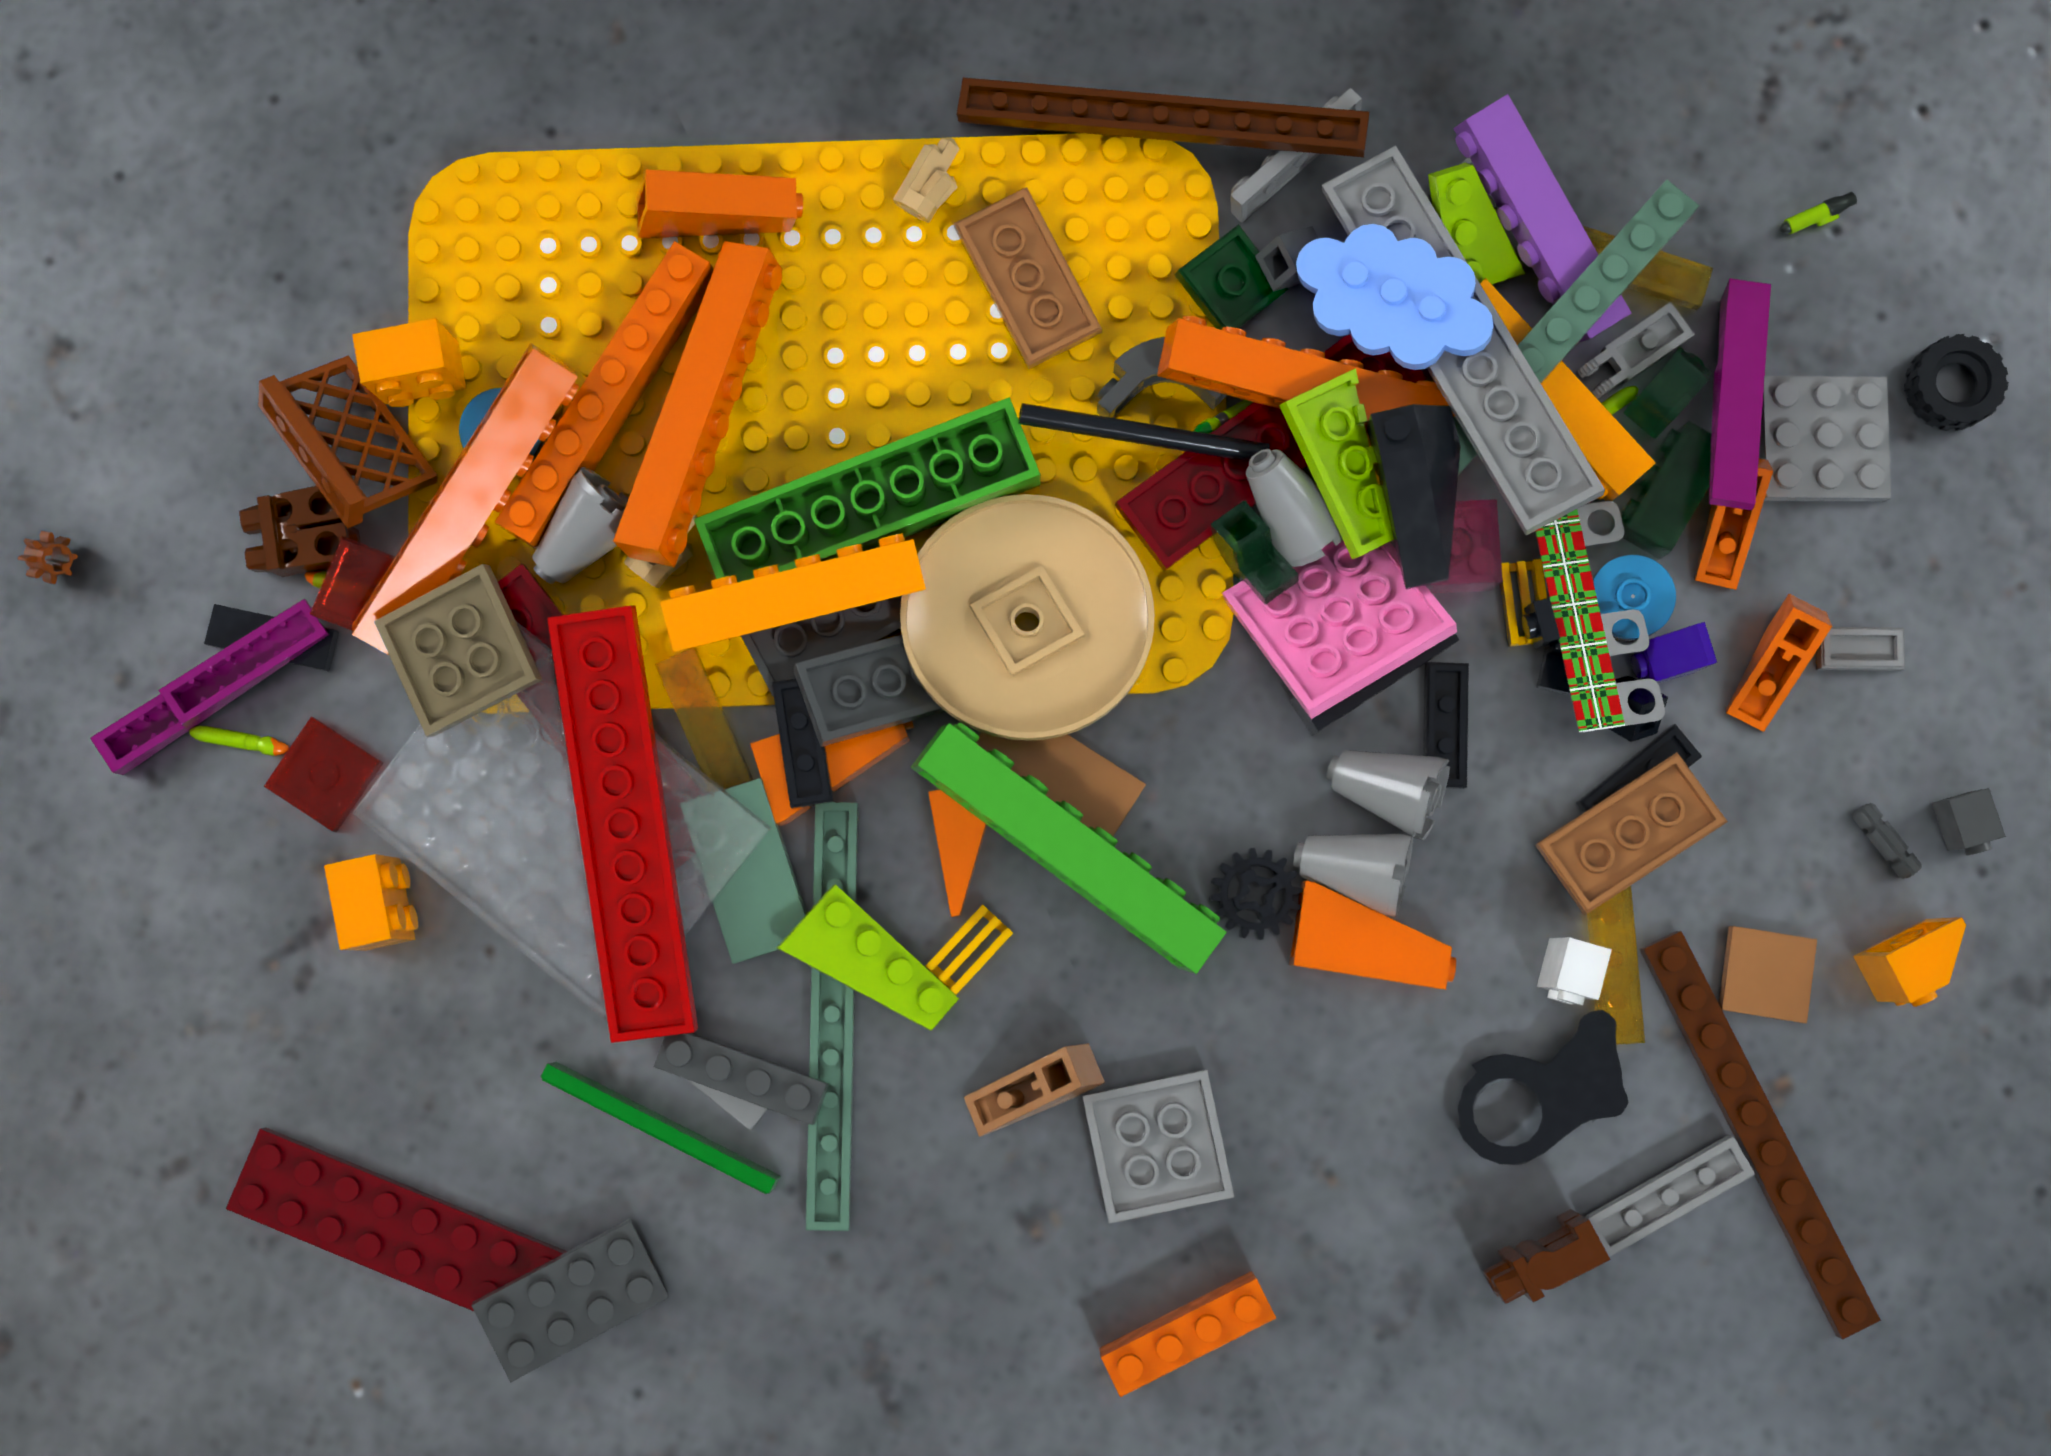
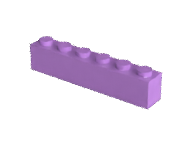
(1531, 203)

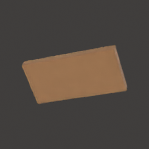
(1028, 278)
(1073, 775)
(1631, 833)

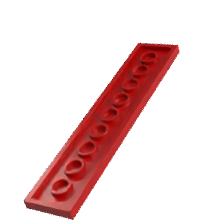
(623, 823)

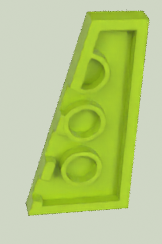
(1337, 452)
(858, 952)

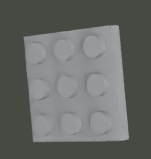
(1826, 438)
(1158, 1146)

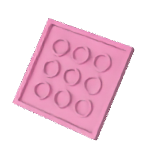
(1341, 624)

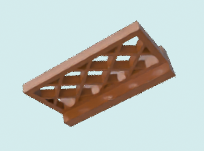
(320, 461)

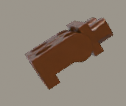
(296, 530)
(1548, 1260)

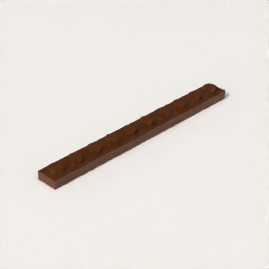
(1164, 117)
(1760, 1135)

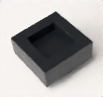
(1540, 623)

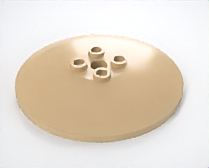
(1038, 560)

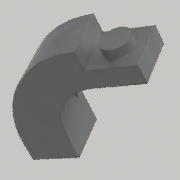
(1137, 371)

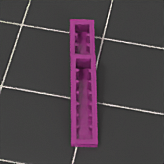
(1739, 393)
(208, 688)

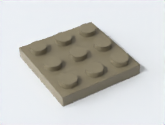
(458, 650)

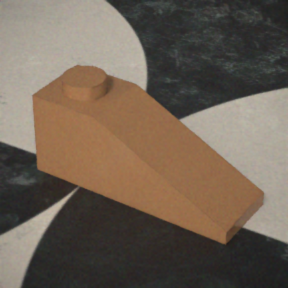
(1034, 1088)

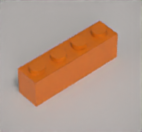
(1186, 1333)

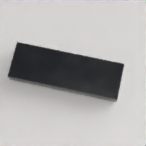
(232, 624)
(1447, 717)
(1654, 753)
(803, 757)

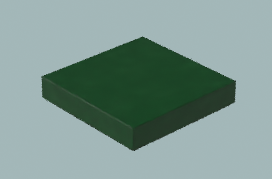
(1228, 281)

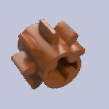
(60, 560)

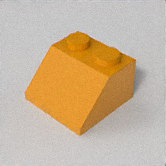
(1913, 961)

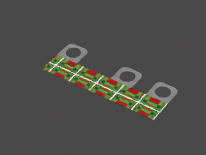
(1584, 632)

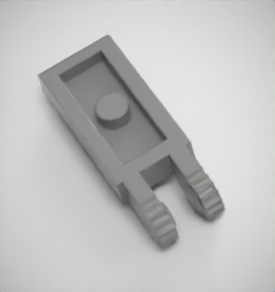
(1639, 348)

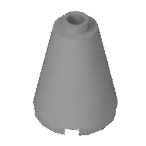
(1291, 507)
(580, 528)
(1392, 786)
(1359, 867)

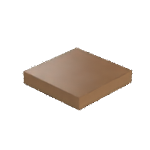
(1767, 974)

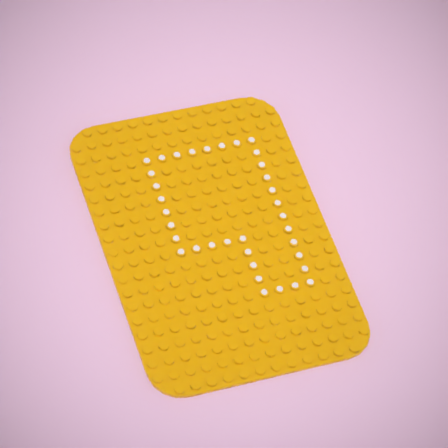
(861, 343)

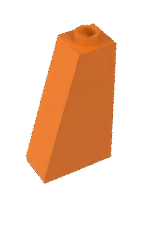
(715, 204)
(845, 762)
(1358, 941)

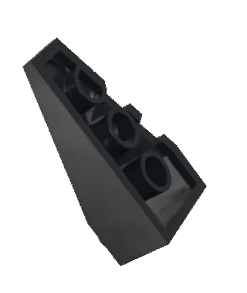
(1419, 477)

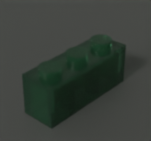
(1669, 491)

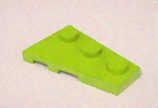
(1473, 223)

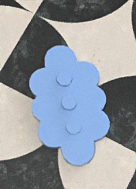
(1394, 296)

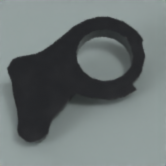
(1572, 1089)

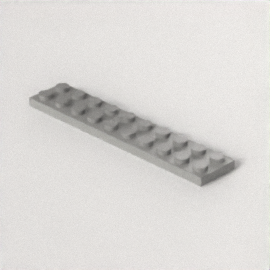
(1489, 392)

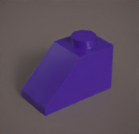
(1675, 654)

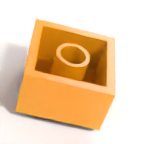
(409, 362)
(371, 902)

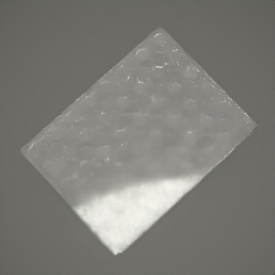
(499, 827)

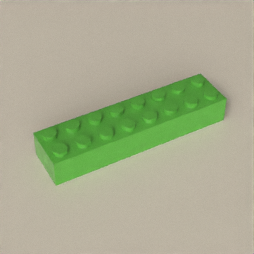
(875, 494)
(1068, 848)

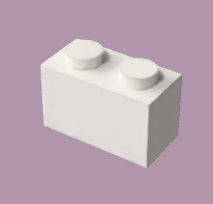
(1573, 970)

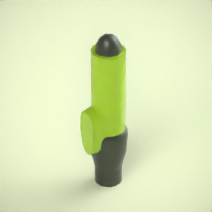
(1819, 214)

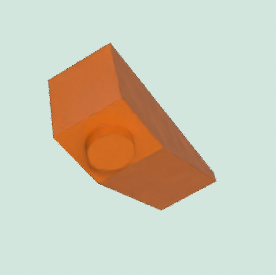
(1730, 536)
(1778, 661)
(959, 844)

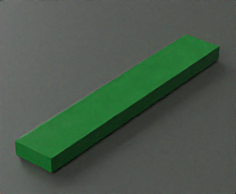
(660, 1127)

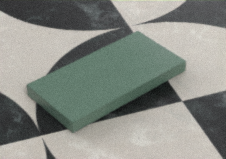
(763, 896)

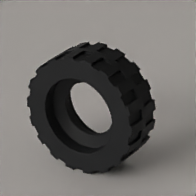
(1979, 359)

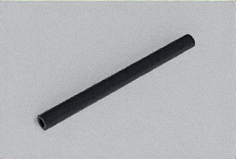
(1139, 432)

